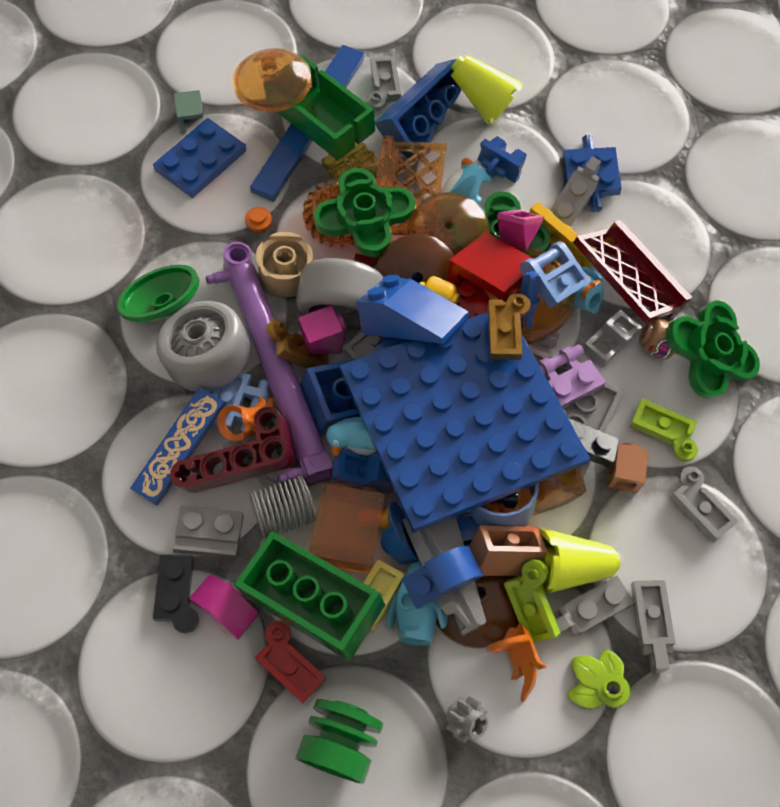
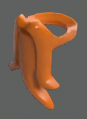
(247, 418)
(522, 655)

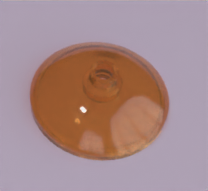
(272, 80)
(454, 208)

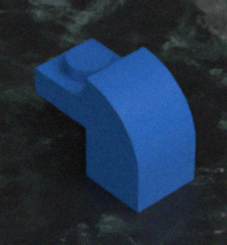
(360, 471)
(442, 575)

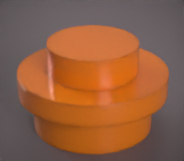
(258, 219)

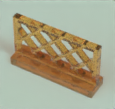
(389, 169)

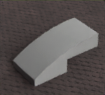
(611, 338)

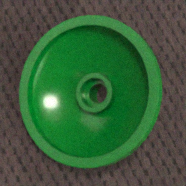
(158, 294)

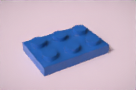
(199, 157)

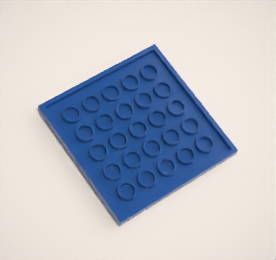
(460, 424)

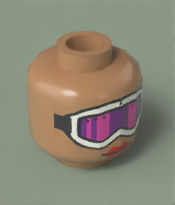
(654, 339)

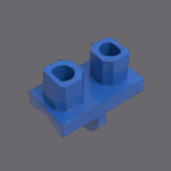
(499, 161)

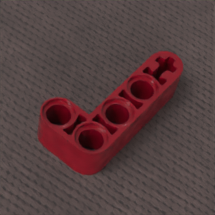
(233, 457)

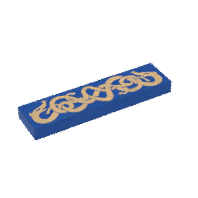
(178, 445)

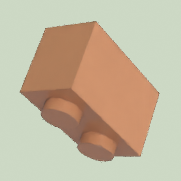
(506, 548)

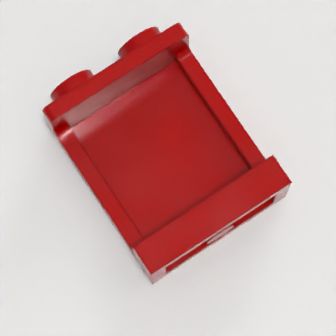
(490, 266)

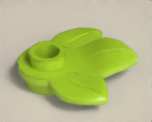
(594, 680)

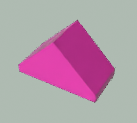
(518, 227)
(224, 605)

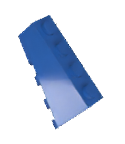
(421, 107)

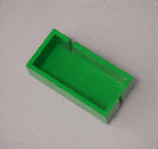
(331, 115)

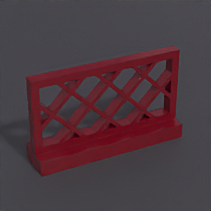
(646, 272)

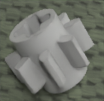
(467, 719)

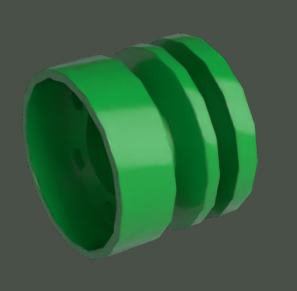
(339, 740)

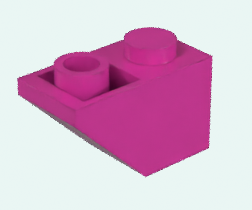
(323, 331)

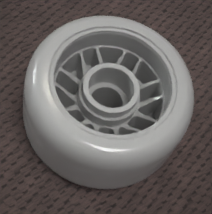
(336, 284)
(203, 346)

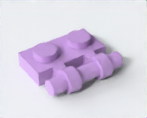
(577, 381)

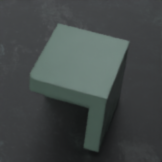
(188, 107)

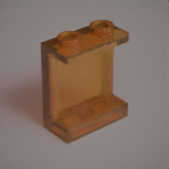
(347, 526)

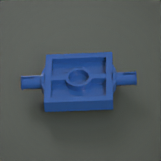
(609, 181)

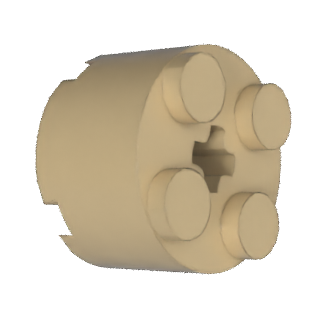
(281, 263)

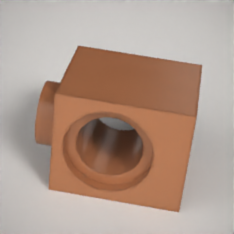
(629, 468)

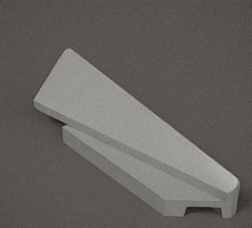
(465, 603)

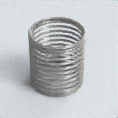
(278, 524)

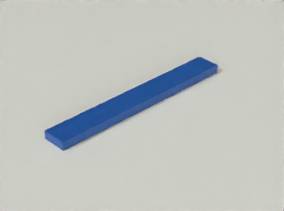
(295, 143)

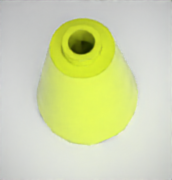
(484, 86)
(576, 561)

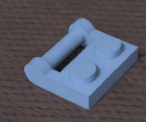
(561, 281)

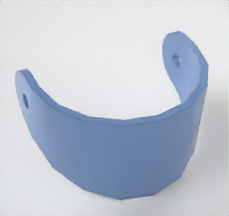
(517, 518)

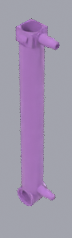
(280, 373)

